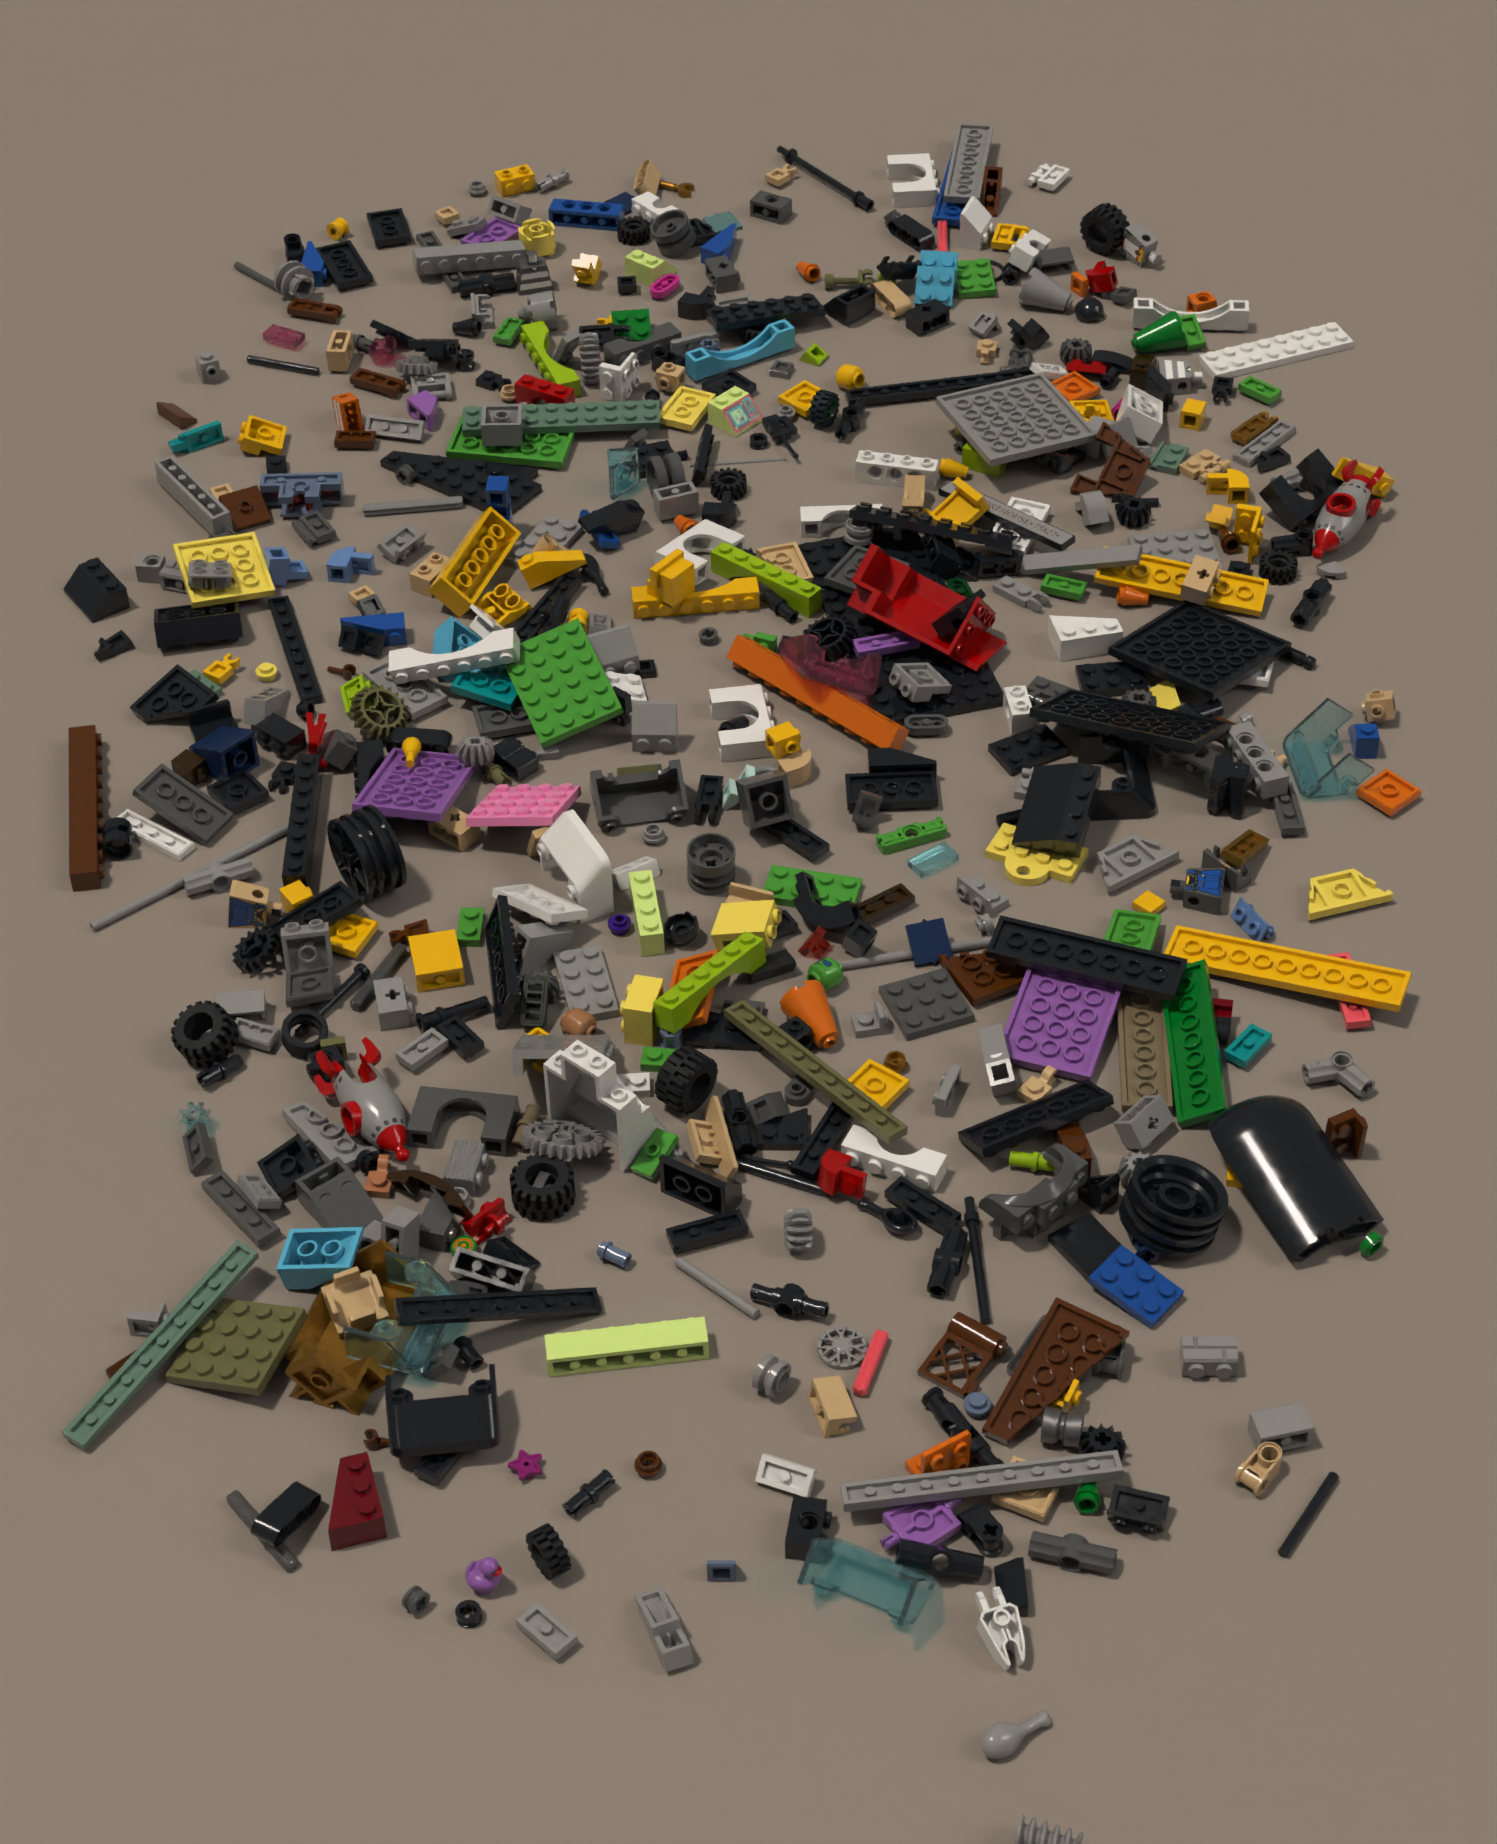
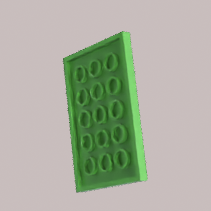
(536, 449)
(562, 684)

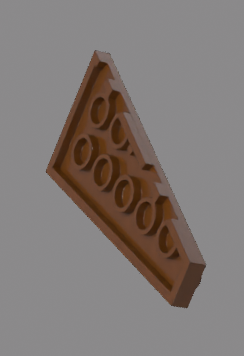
(983, 977)
(1062, 1350)

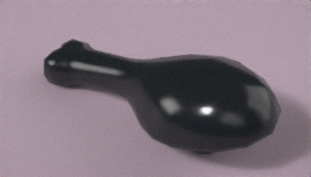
(593, 570)
(895, 1219)

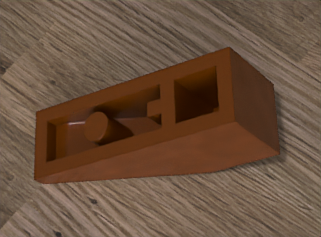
(992, 189)
(1073, 1138)

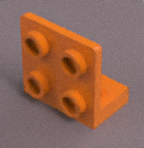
(945, 1456)

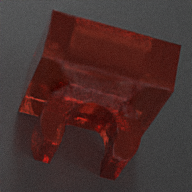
(813, 943)

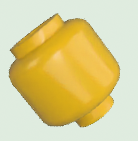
(850, 377)

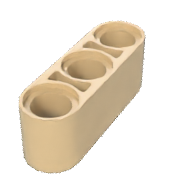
(647, 178)
(891, 298)

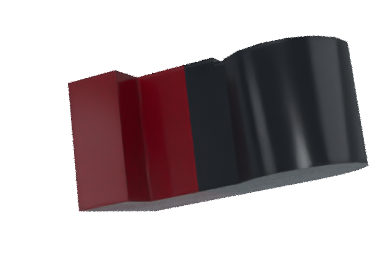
(1223, 1016)

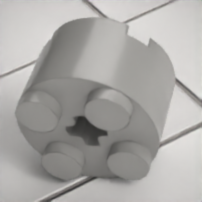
(543, 307)

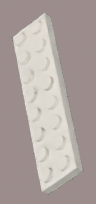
(1276, 351)

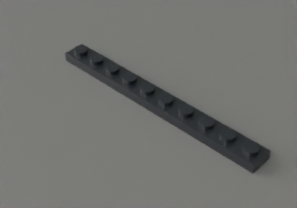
(928, 388)
(565, 587)

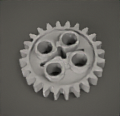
(562, 1139)

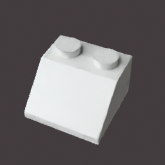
(975, 225)

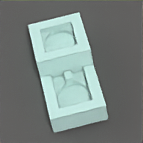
(729, 795)

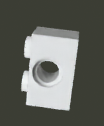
(1017, 709)

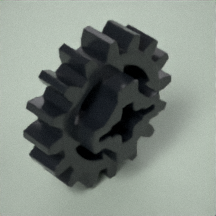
(256, 949)

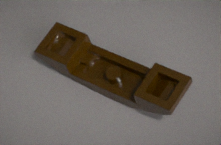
(412, 1181)

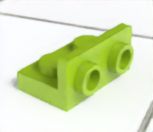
(350, 689)

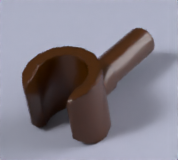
(347, 671)
(374, 1441)

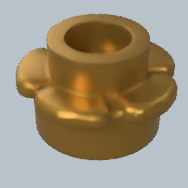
(895, 1061)

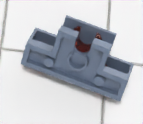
(302, 491)

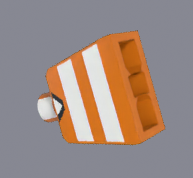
(347, 409)

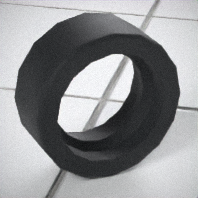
(299, 1017)

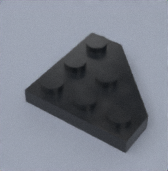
(173, 696)

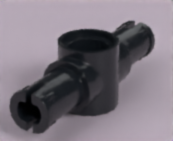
(851, 419)
(789, 1301)

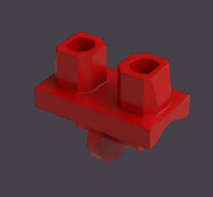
(488, 1221)

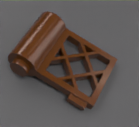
(976, 1341)

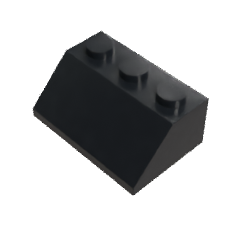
(96, 590)
(698, 1185)

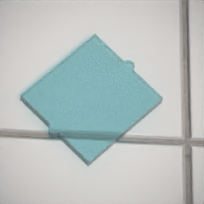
(722, 221)

